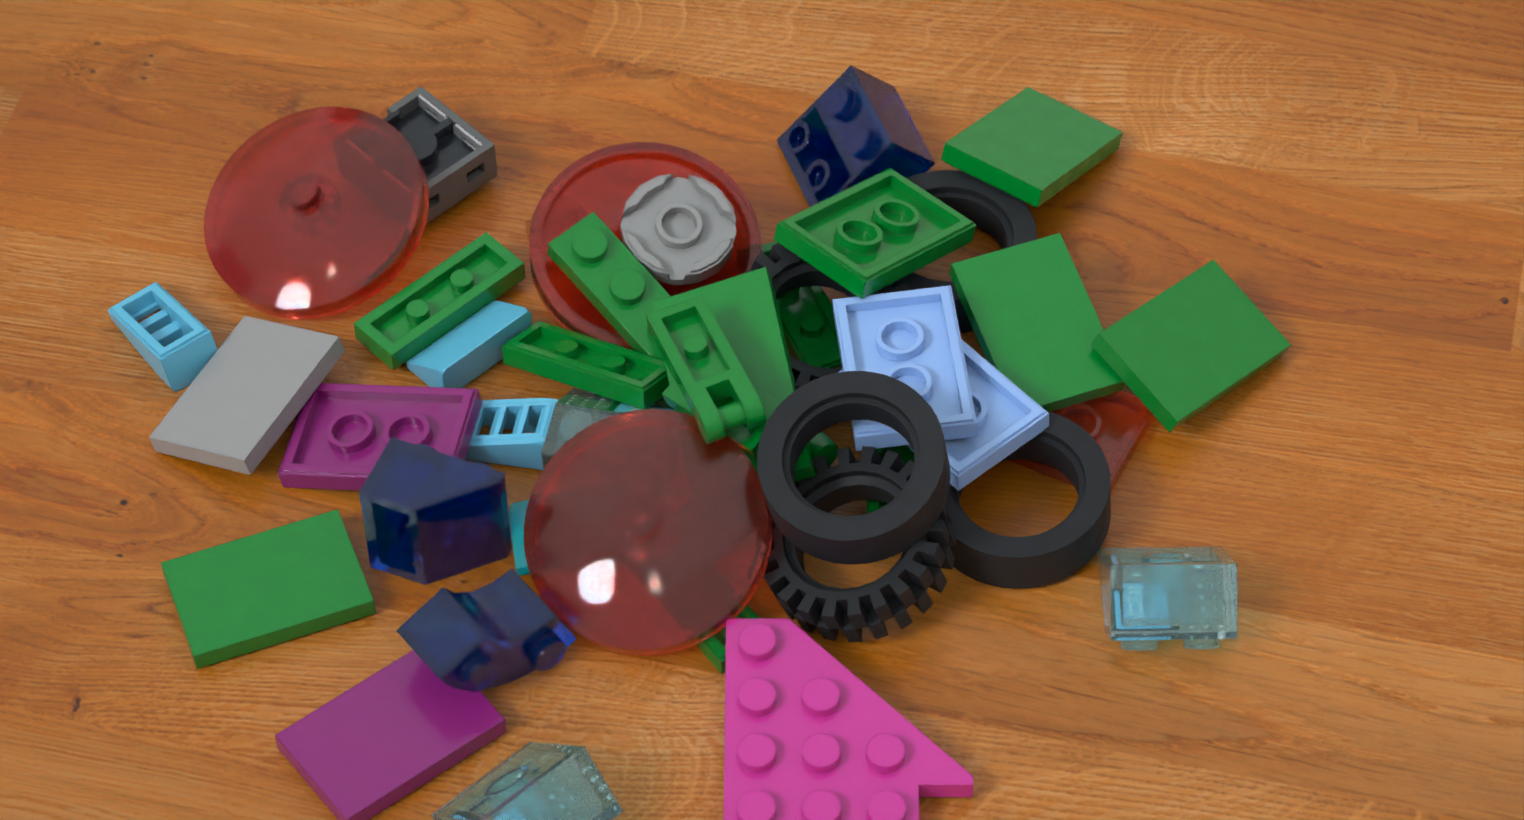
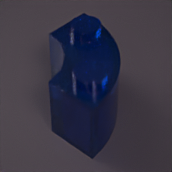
(487, 634)

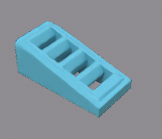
(170, 340)
(517, 448)

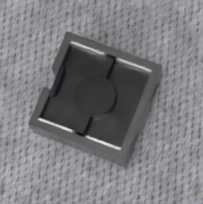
(449, 149)

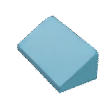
(470, 346)

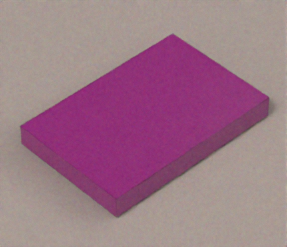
(349, 426)
(387, 737)

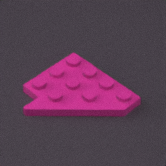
(816, 738)

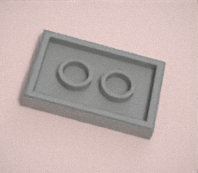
(247, 395)

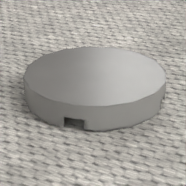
(679, 228)

